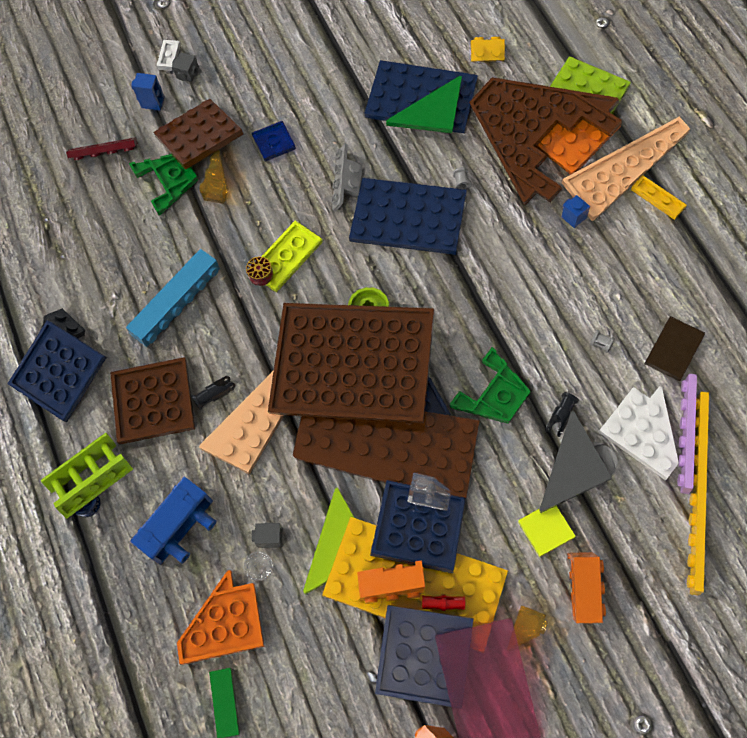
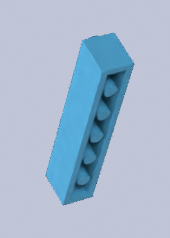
(173, 298)

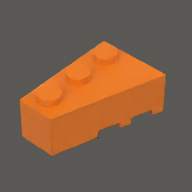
(587, 587)

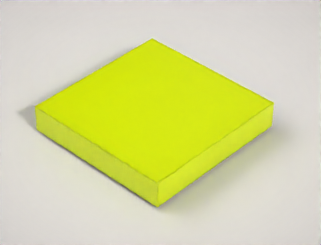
(546, 530)

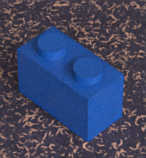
(148, 91)

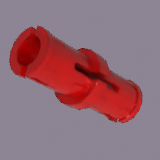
(443, 602)

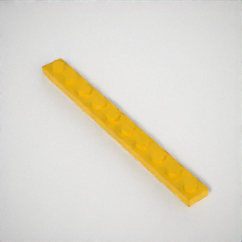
(697, 518)

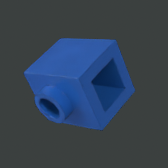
(575, 211)

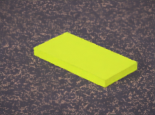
(290, 253)

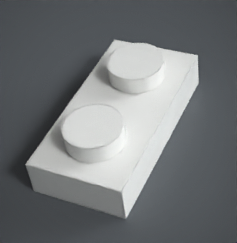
(168, 52)

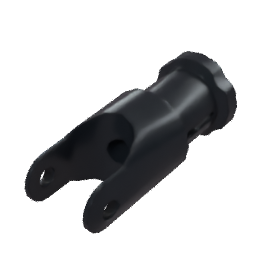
(213, 392)
(562, 412)

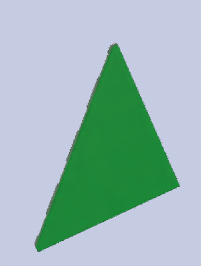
(432, 112)

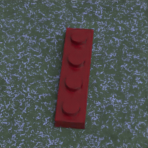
(95, 150)

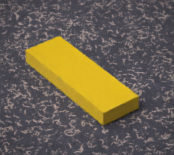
(658, 197)

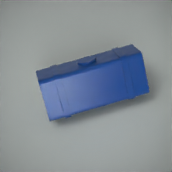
(172, 521)

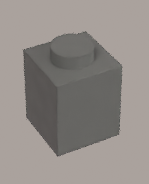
(267, 535)

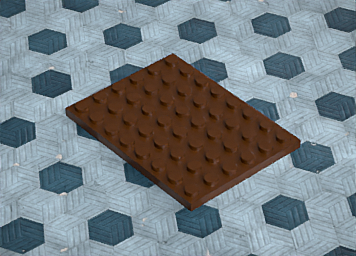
(352, 362)

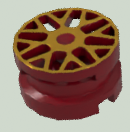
(259, 272)

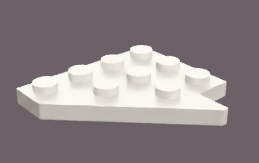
(644, 431)

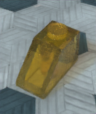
(529, 625)

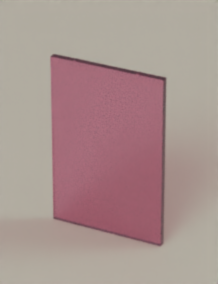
(487, 682)

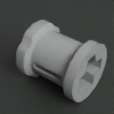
(462, 180)
(602, 341)

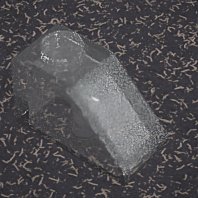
(428, 492)

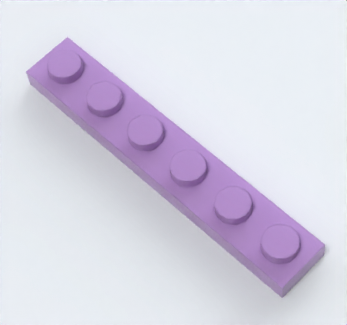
(687, 441)

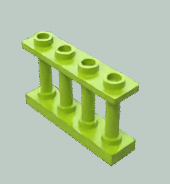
(92, 486)

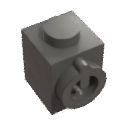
(185, 67)

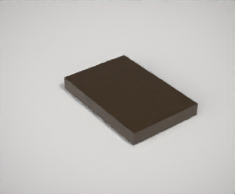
(674, 348)

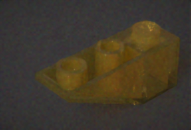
(215, 184)

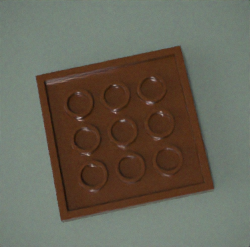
(198, 133)
(152, 401)

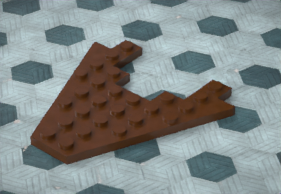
(522, 114)

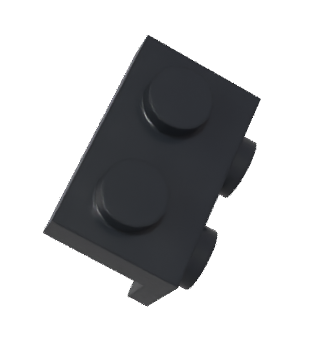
(66, 322)

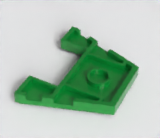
(171, 176)
(501, 397)

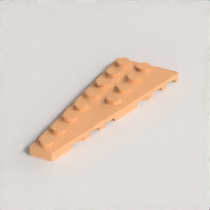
(614, 174)
(245, 431)

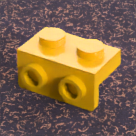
(487, 50)

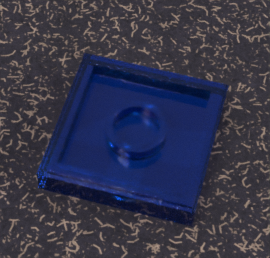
(273, 141)

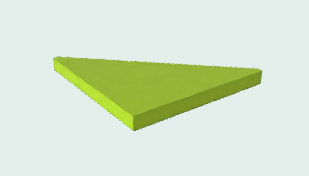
(329, 542)

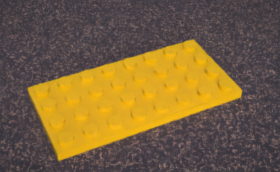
(471, 578)

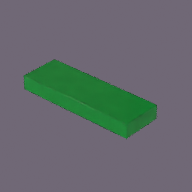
(224, 703)

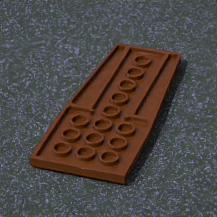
(392, 450)

